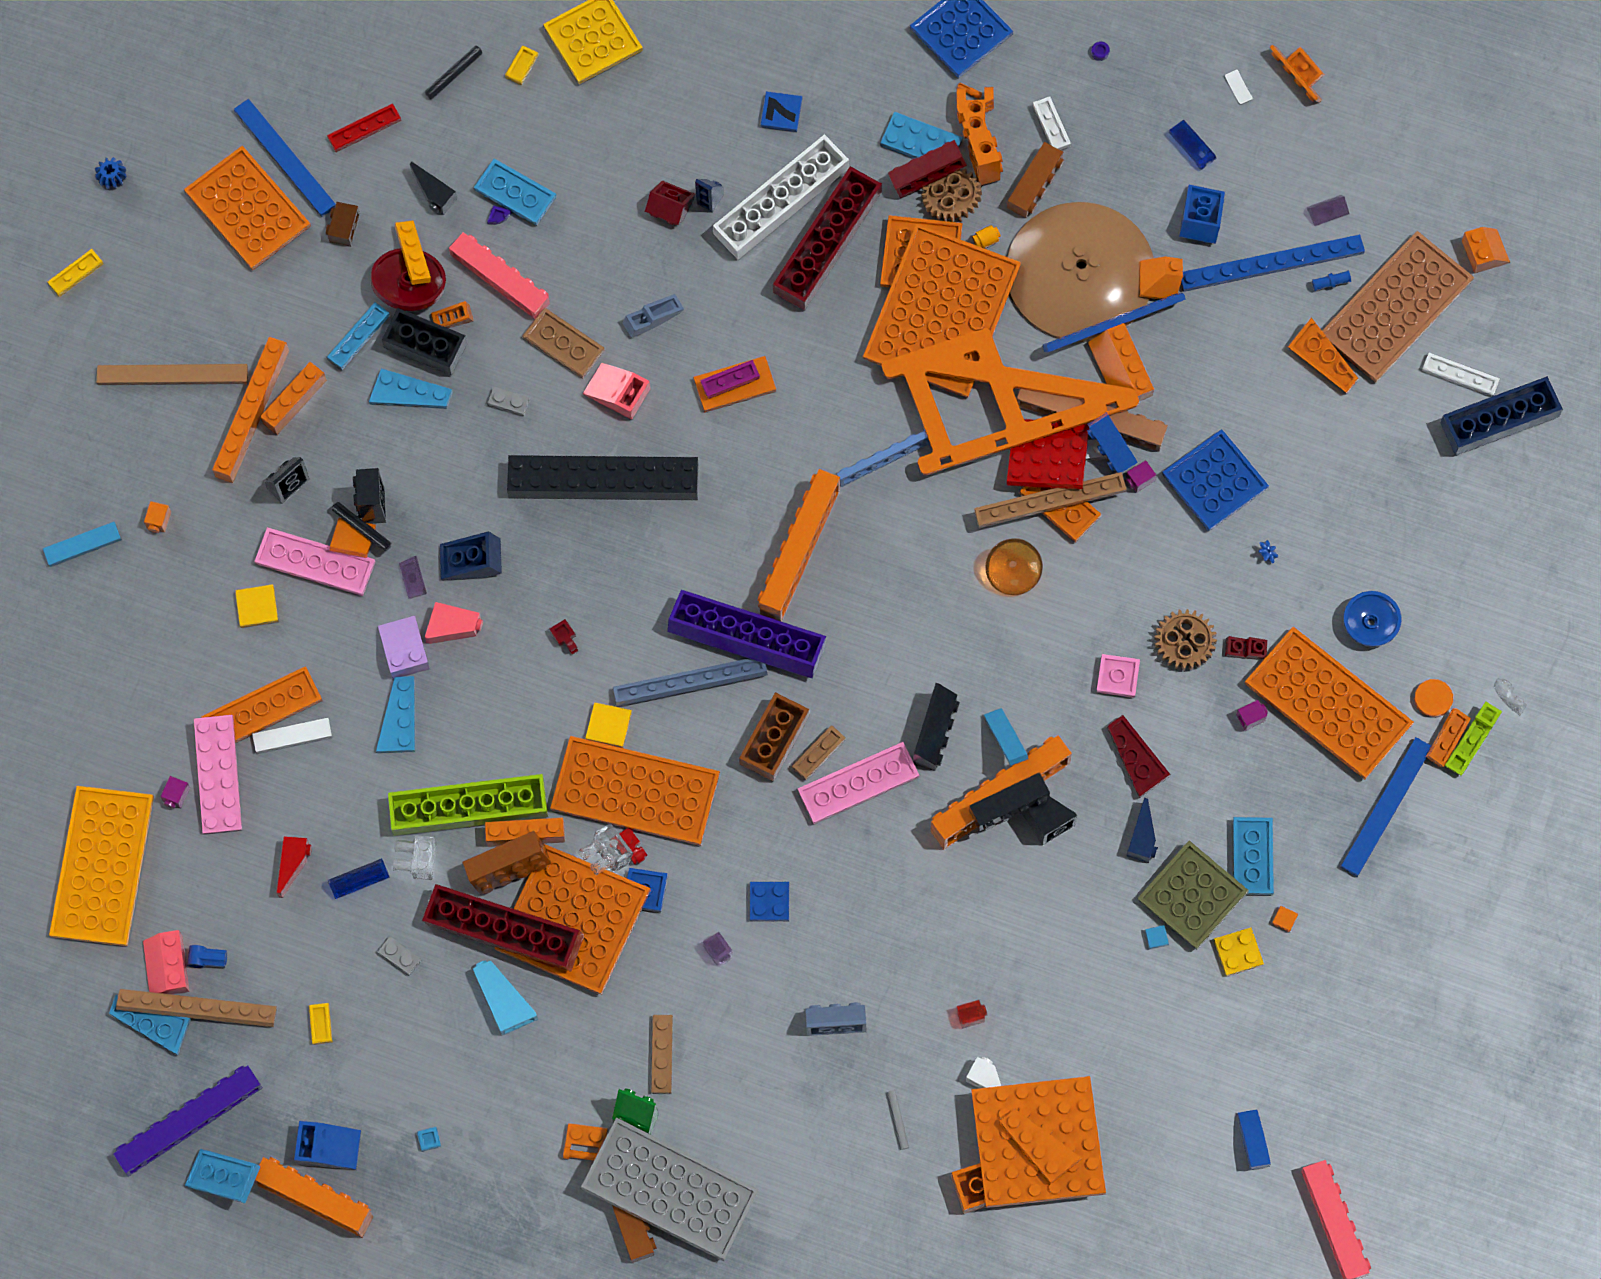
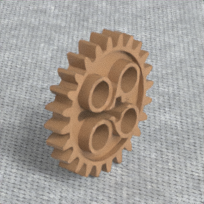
(952, 195)
(1198, 629)

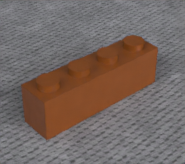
(1035, 180)
(635, 1235)

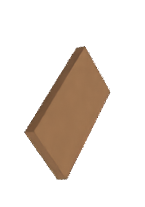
(563, 343)

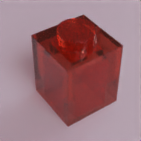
(971, 1014)

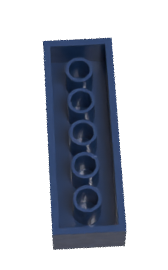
(1501, 415)

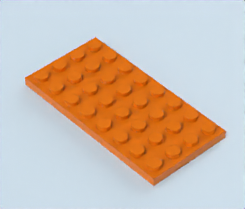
(1329, 703)
(635, 790)

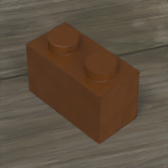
(343, 223)

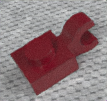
(564, 634)

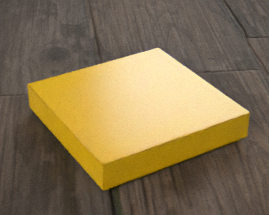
(257, 606)
(608, 725)

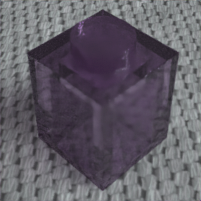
(718, 949)

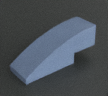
(652, 315)

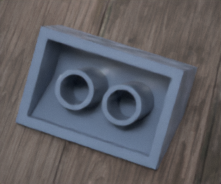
(835, 1019)

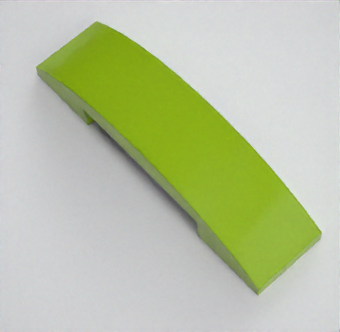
(1473, 738)

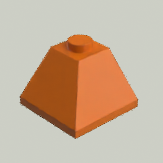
(1160, 277)

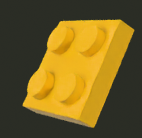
(1238, 952)

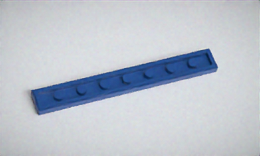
(285, 157)
(1107, 324)
(1386, 807)

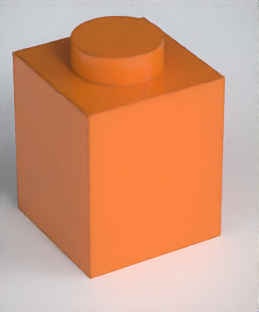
(157, 517)

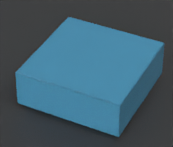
(1156, 937)
(429, 1139)

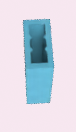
(504, 1000)

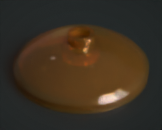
(1015, 579)

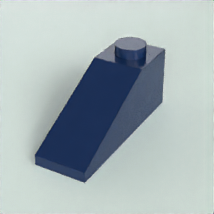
(708, 193)
(1143, 838)

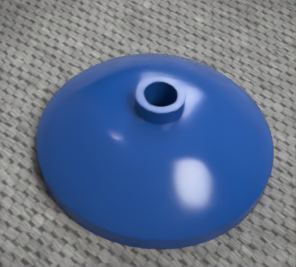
(1372, 607)

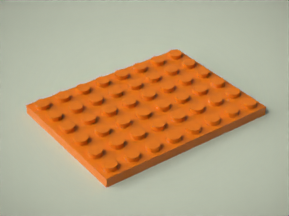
(939, 295)

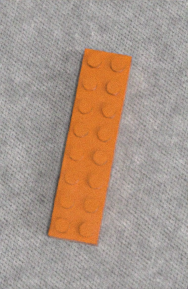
(799, 545)
(958, 822)

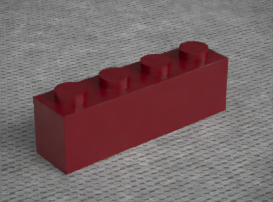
(927, 168)

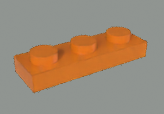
(1448, 737)

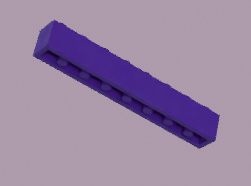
(188, 1120)

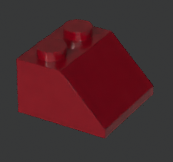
(669, 202)

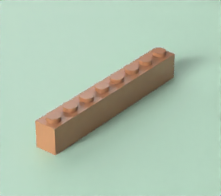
(1132, 427)

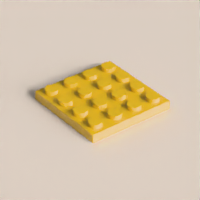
(592, 38)

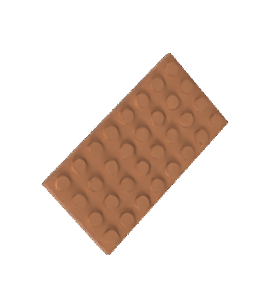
(1397, 306)

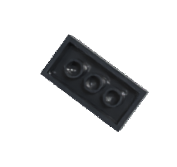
(424, 341)

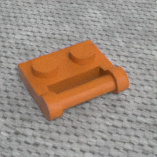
(583, 1136)

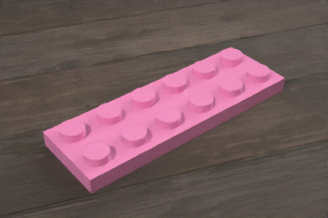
(314, 561)
(218, 774)
(858, 783)

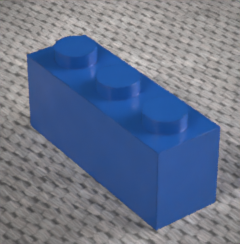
(1111, 443)

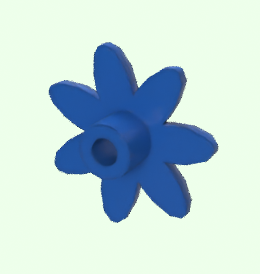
(1267, 551)

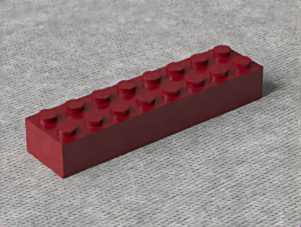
(827, 238)
(503, 927)

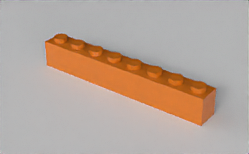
(250, 409)

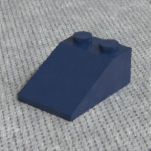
(471, 557)

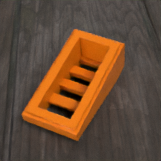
(450, 310)

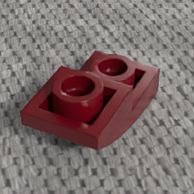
(1246, 648)

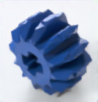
(105, 177)

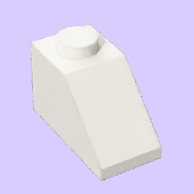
(983, 1074)

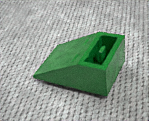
(635, 1110)

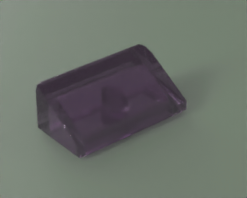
(1328, 210)
(412, 577)

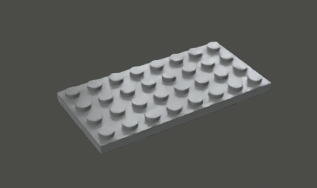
(669, 1189)

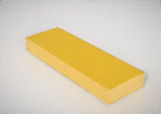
(75, 272)

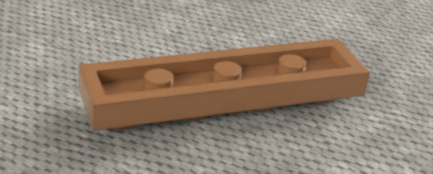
(662, 1054)

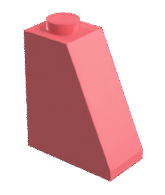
(452, 623)

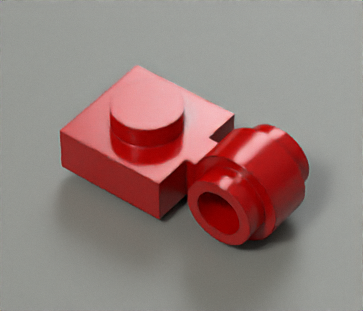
(632, 841)

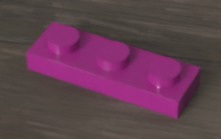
(730, 379)

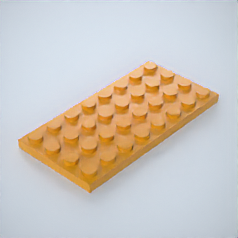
(101, 866)

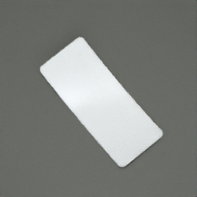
(1238, 87)

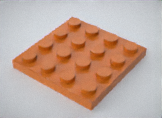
(897, 239)

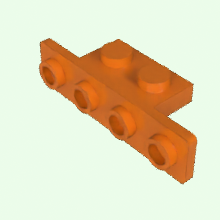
(1303, 68)

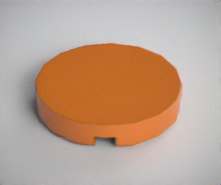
(1433, 698)

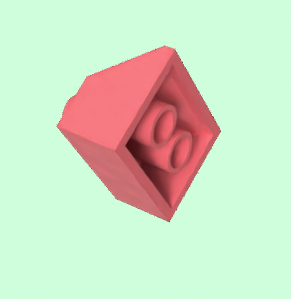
(166, 963)

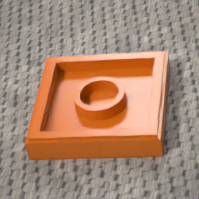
(349, 540)

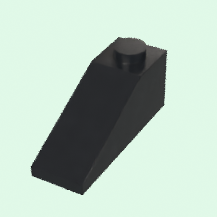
(438, 194)

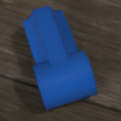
(201, 956)

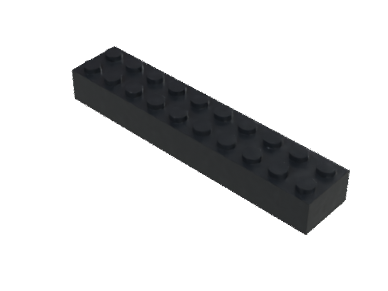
(602, 477)

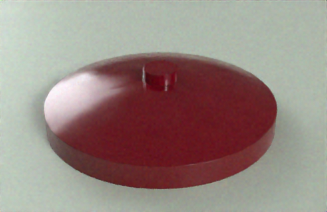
(393, 285)

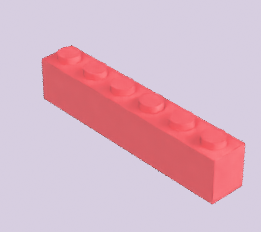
(499, 275)
(1335, 1221)

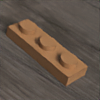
(818, 752)

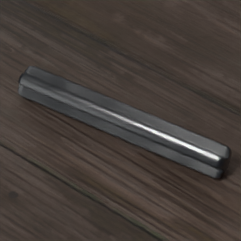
(453, 72)
(361, 526)

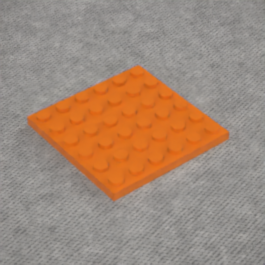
(597, 905)
(1062, 1110)

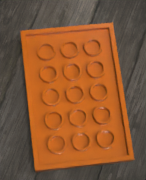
(247, 207)

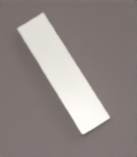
(1460, 374)
(292, 735)

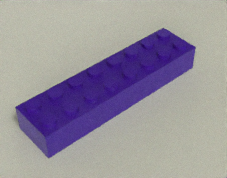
(746, 633)

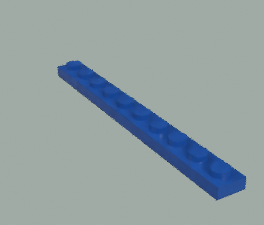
(1272, 263)

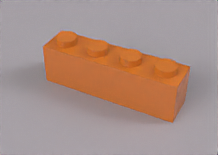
(293, 398)
(549, 830)

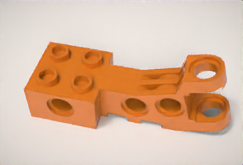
(981, 144)

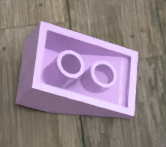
(403, 647)

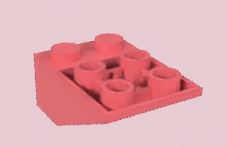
(618, 389)

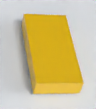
(521, 65)
(320, 1023)

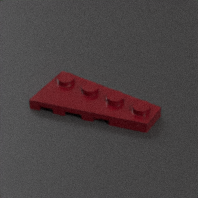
(1139, 760)

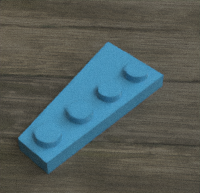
(399, 389)
(162, 1029)

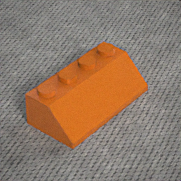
(1120, 361)

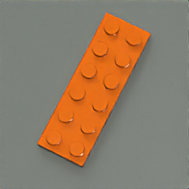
(270, 703)

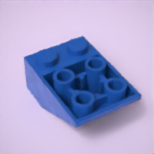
(327, 1145)

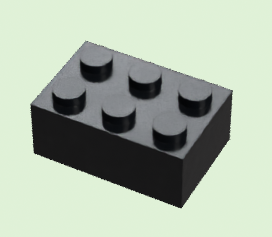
(369, 495)

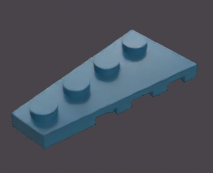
(399, 721)

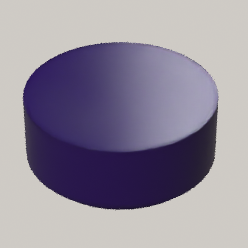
(1100, 51)

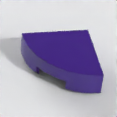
(498, 215)

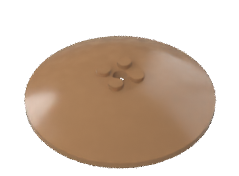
(1057, 293)

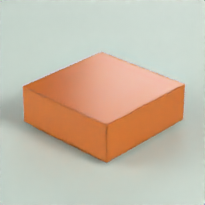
(1285, 919)

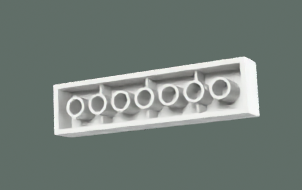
(781, 197)

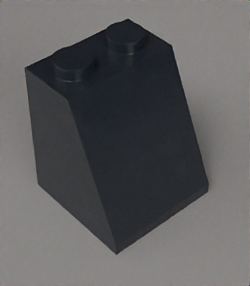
(1050, 820)

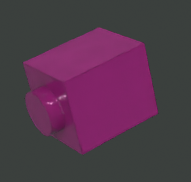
(1140, 476)
(1252, 715)
(175, 792)

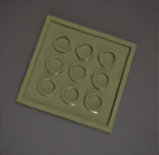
(1193, 895)

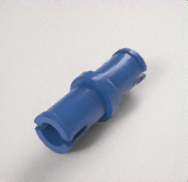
(1331, 280)

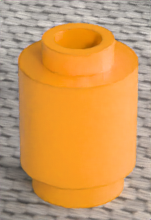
(986, 236)

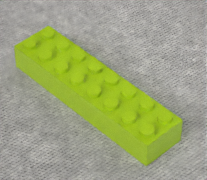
(467, 804)

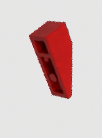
(293, 859)

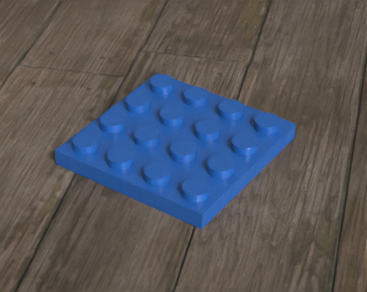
(961, 32)
(1215, 480)

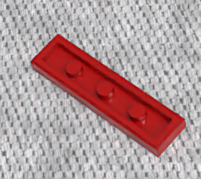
(364, 127)

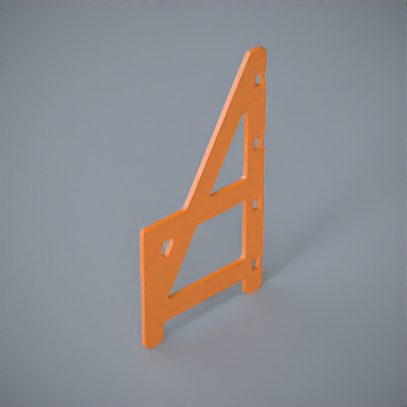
(948, 360)

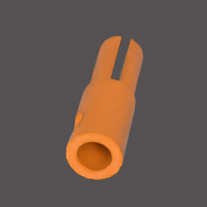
(971, 91)

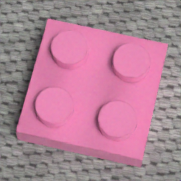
(1118, 675)

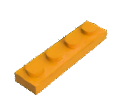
(412, 252)

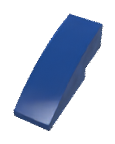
(1254, 1139)

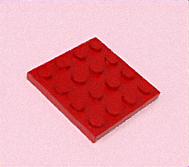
(1051, 460)

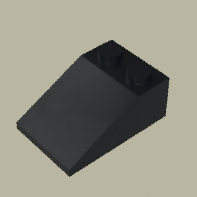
(287, 479)

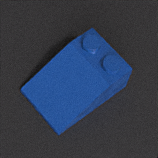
(1202, 214)

